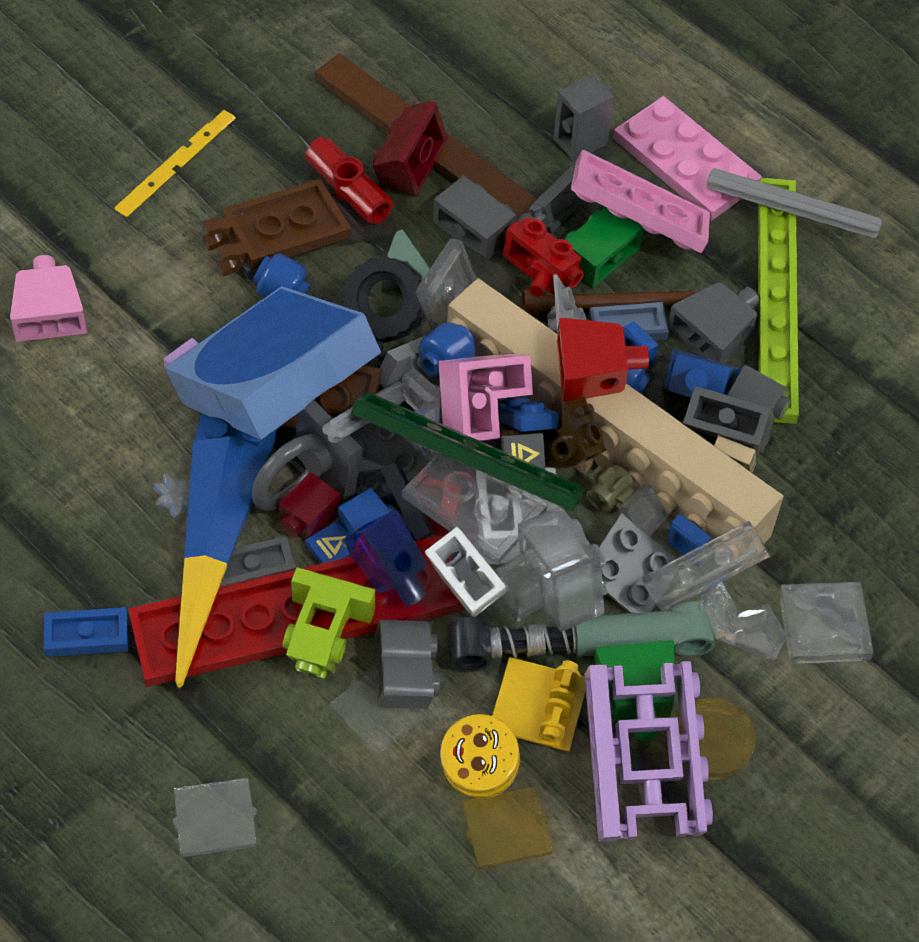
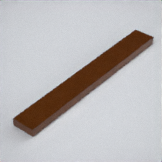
(384, 107)

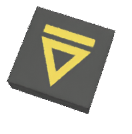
(526, 447)

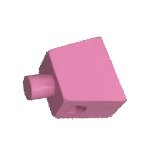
(46, 302)

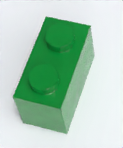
(604, 244)

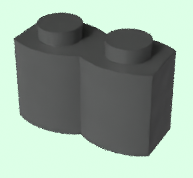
(405, 664)

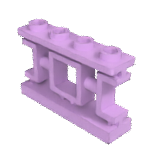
(615, 752)

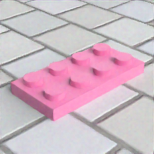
(681, 154)
(641, 201)

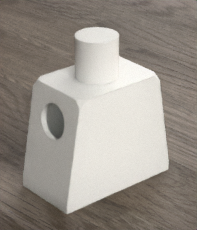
(467, 574)

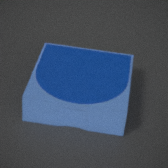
(273, 360)

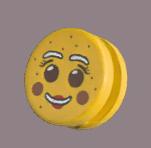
(480, 756)

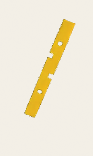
(180, 158)

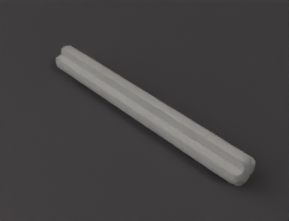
(794, 203)

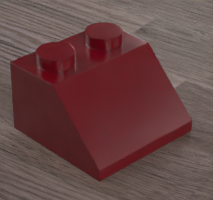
(411, 148)

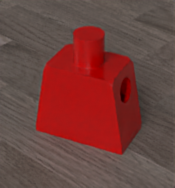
(595, 358)

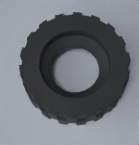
(378, 270)

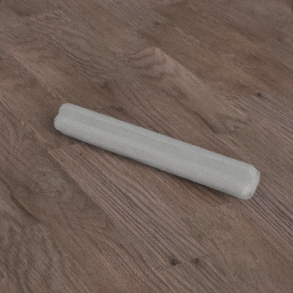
(348, 423)

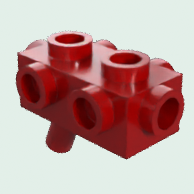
(541, 256)

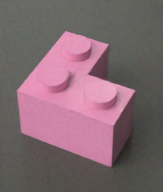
(475, 384)

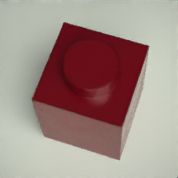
(309, 507)

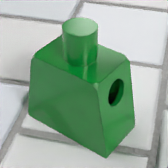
(640, 667)

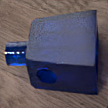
(388, 556)

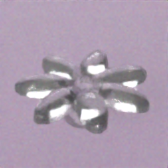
(172, 494)

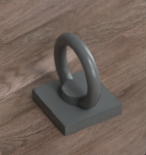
(331, 462)

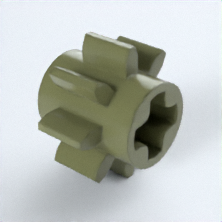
(609, 488)

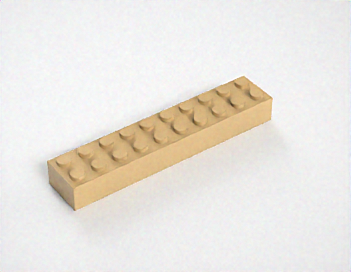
(637, 434)

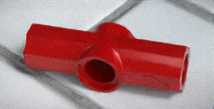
(349, 180)

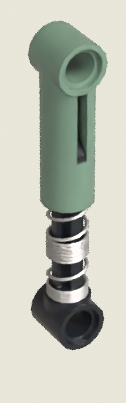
(475, 643)

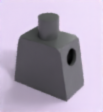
(715, 320)

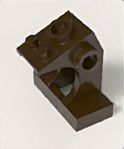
(578, 441)

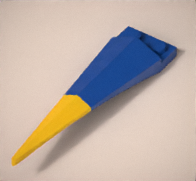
(218, 507)

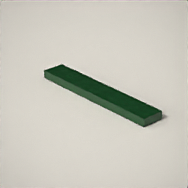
(468, 450)

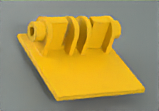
(541, 702)

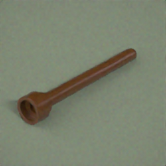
(539, 305)

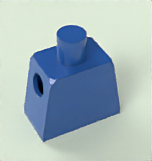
(690, 370)

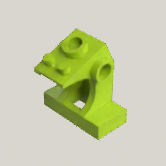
(316, 648)

